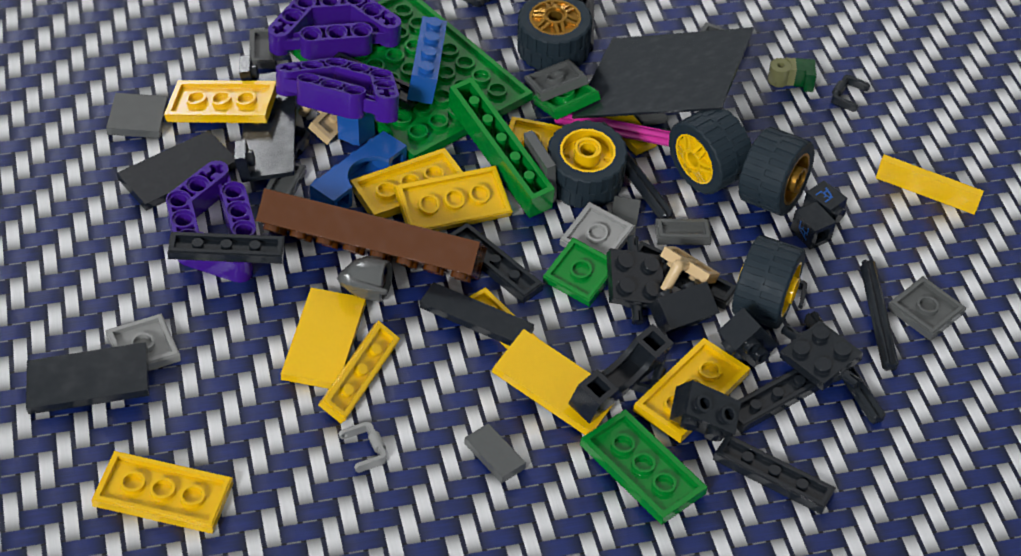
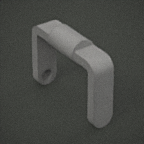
(375, 440)

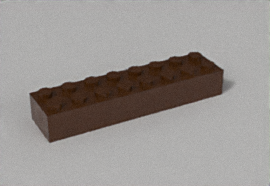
(370, 233)

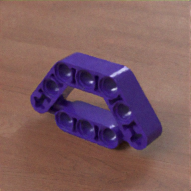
(333, 26)
(340, 88)
(199, 194)

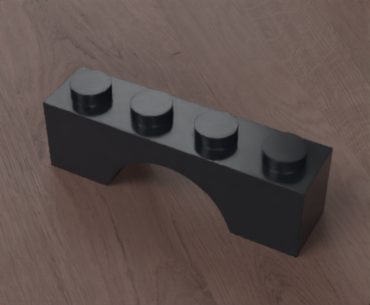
(606, 387)

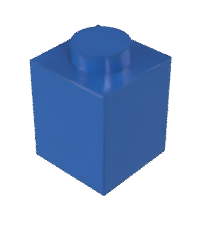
(356, 130)

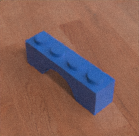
(427, 60)
(376, 154)

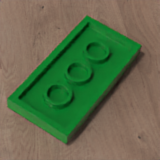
(643, 466)

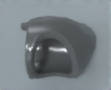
(365, 278)

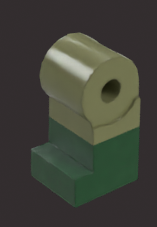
(793, 72)

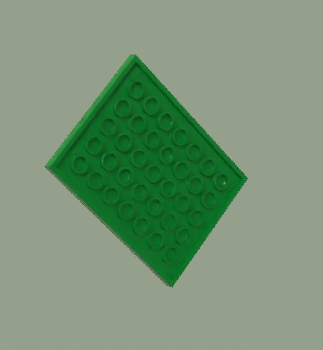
(435, 125)

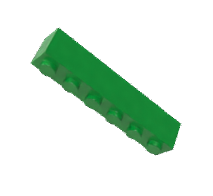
(501, 147)

